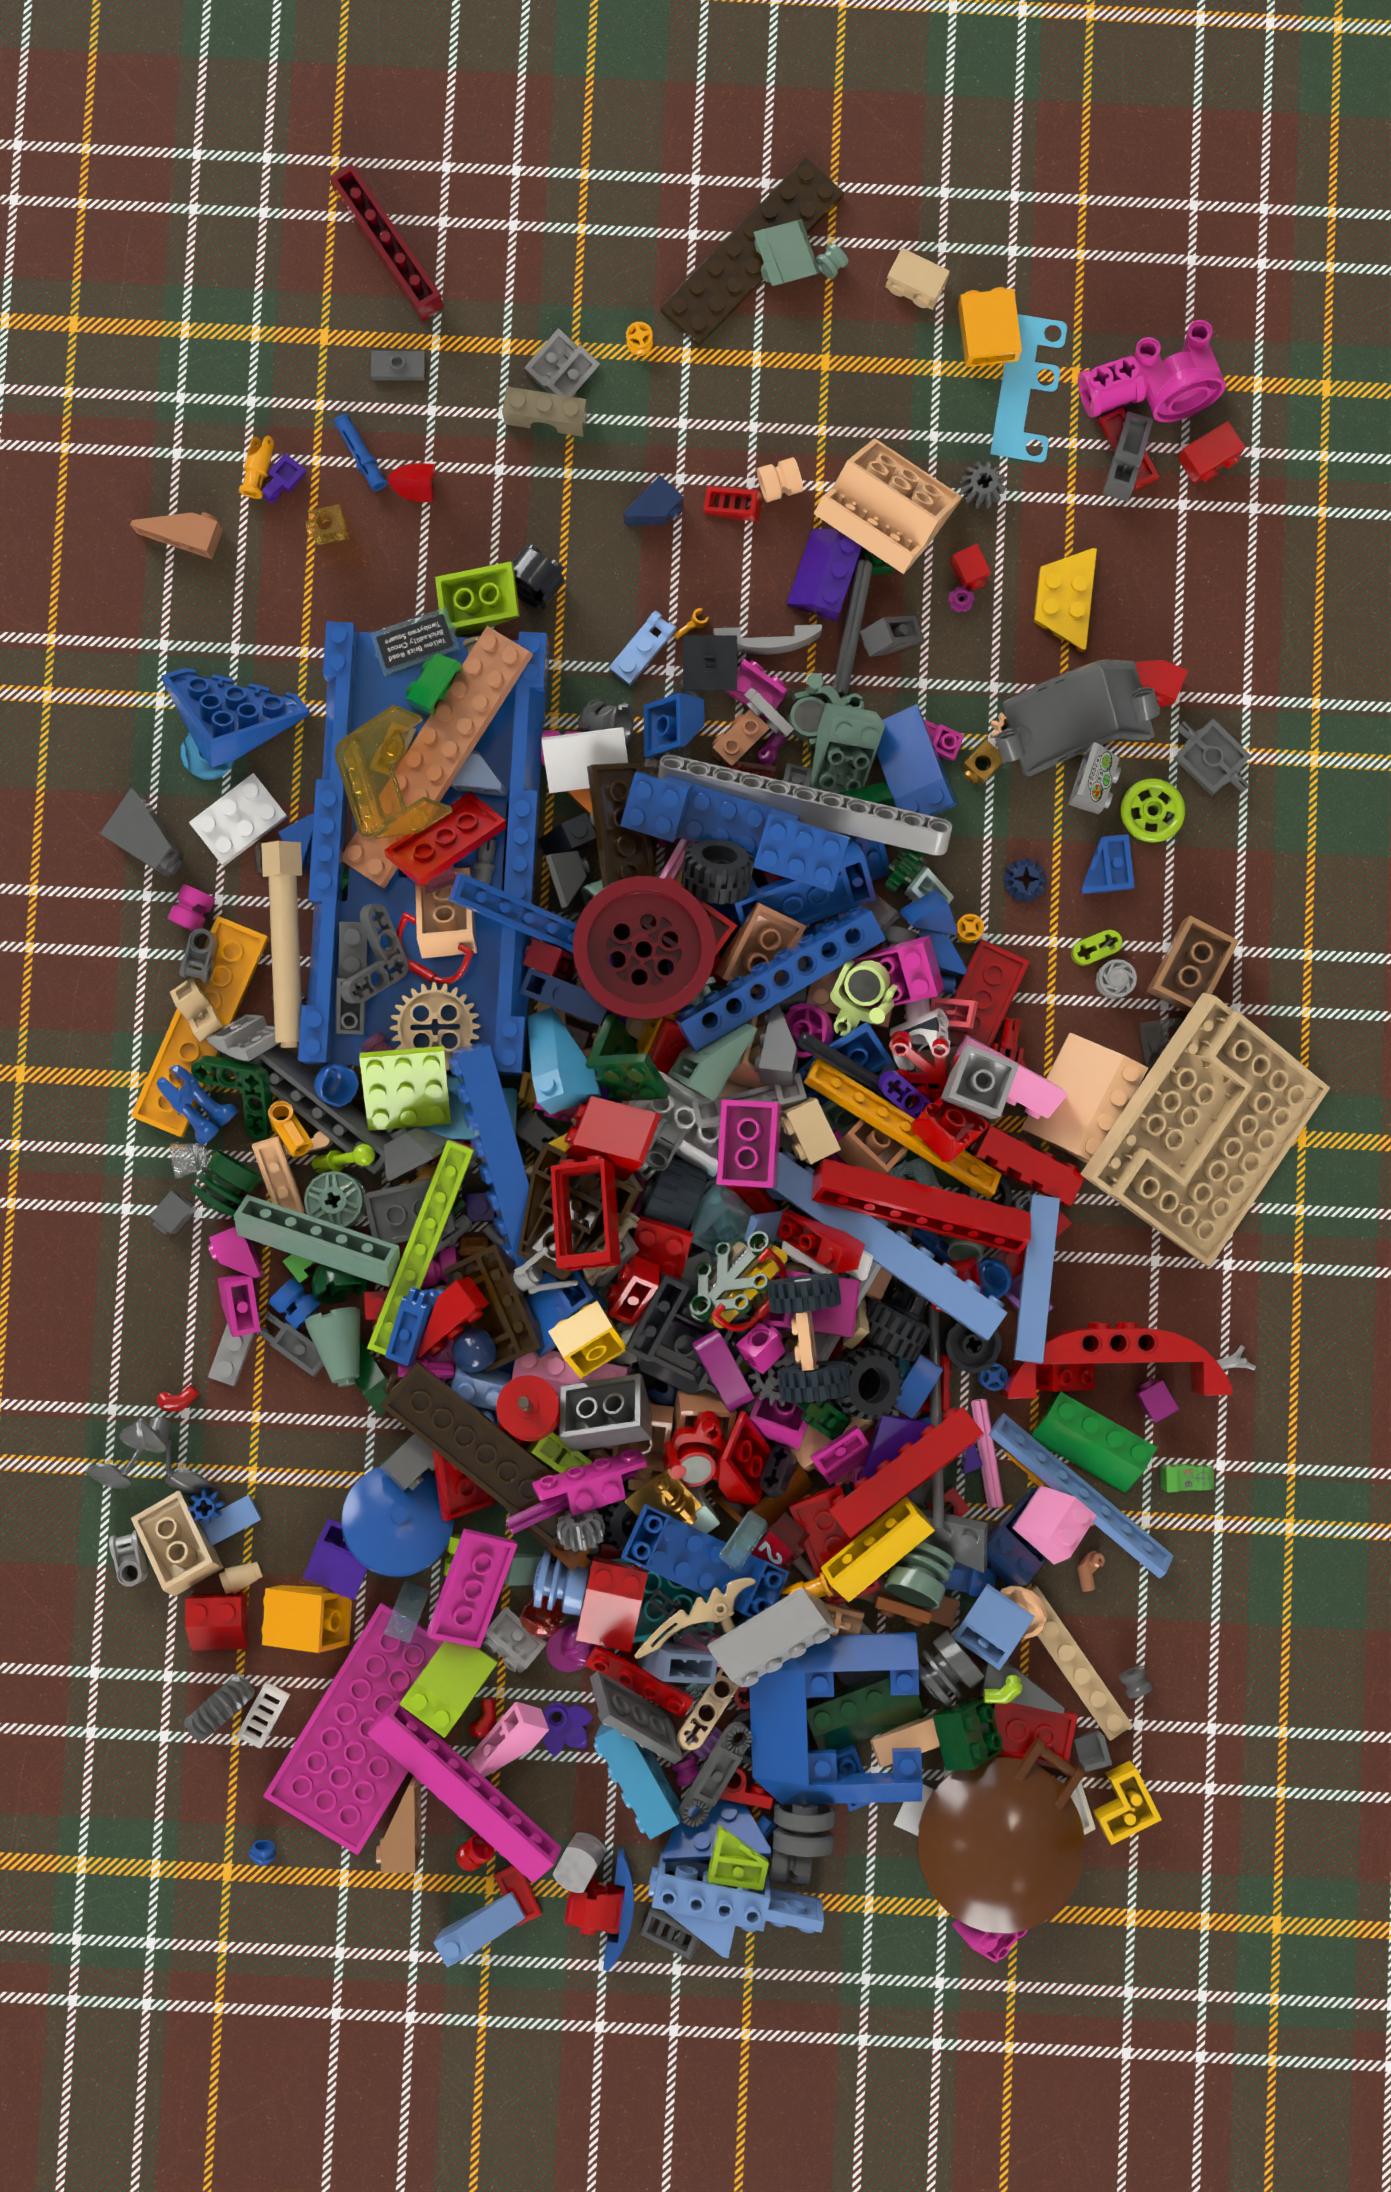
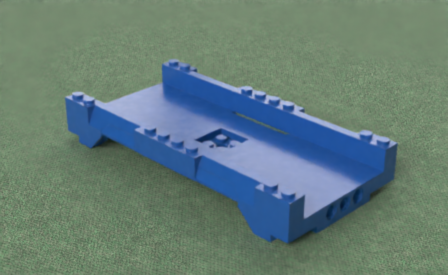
(496, 972)

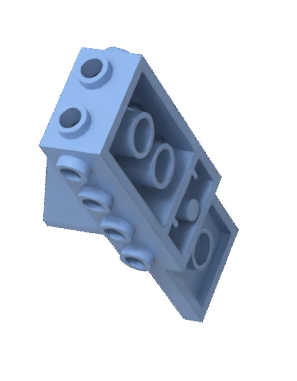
(715, 1910)

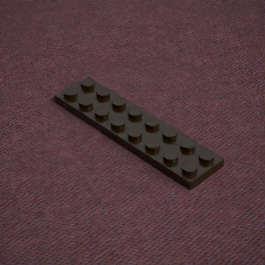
(735, 265)
(620, 850)
(470, 1443)

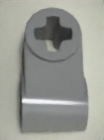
(127, 1556)

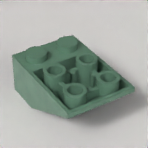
(845, 748)
(711, 1066)

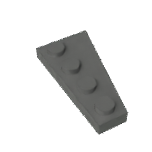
(961, 1539)

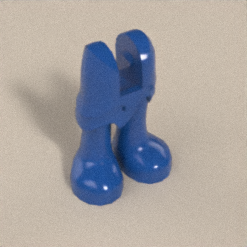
(182, 1100)

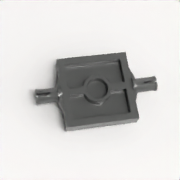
(1212, 757)

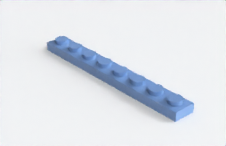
(1064, 1480)

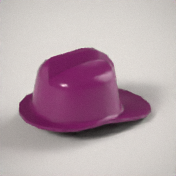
(566, 1652)

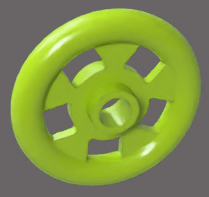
(1155, 788)

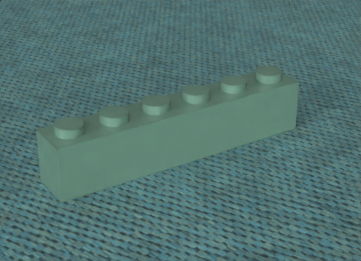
(317, 1240)

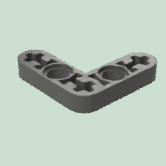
(385, 958)

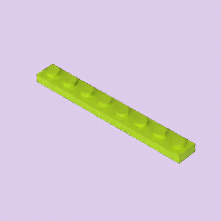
(423, 1238)

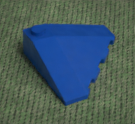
(227, 717)

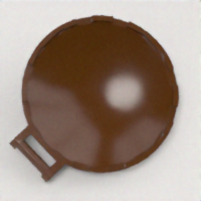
(1003, 1841)

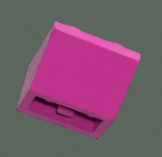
(991, 1945)

